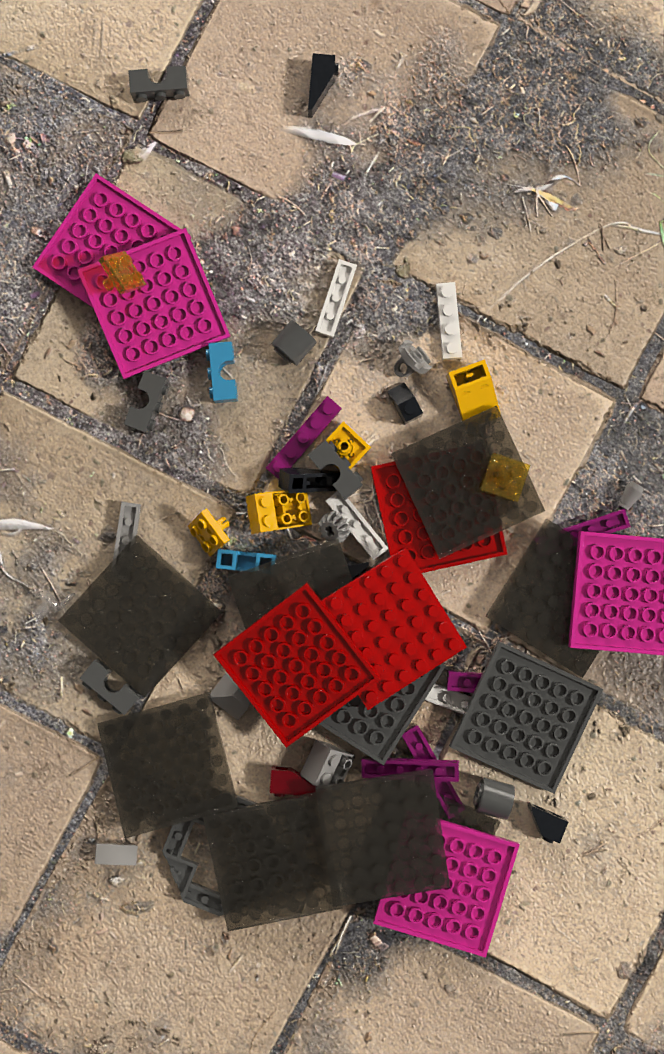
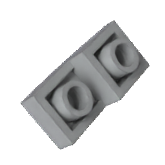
(116, 854)

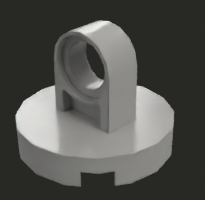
(414, 358)

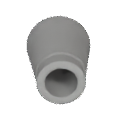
(630, 495)

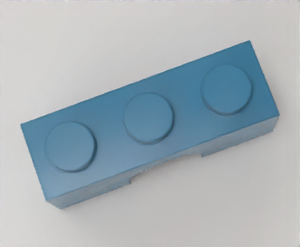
(220, 355)
(241, 560)

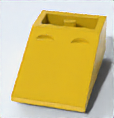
(472, 389)
(277, 511)

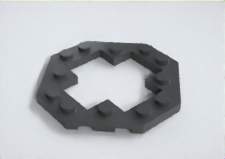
(184, 869)

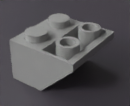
(326, 764)

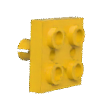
(357, 447)
(209, 532)

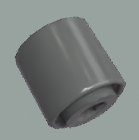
(293, 343)
(494, 798)

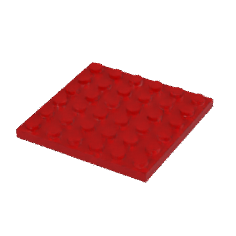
(405, 529)
(395, 624)
(296, 665)

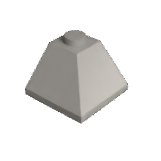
(230, 697)

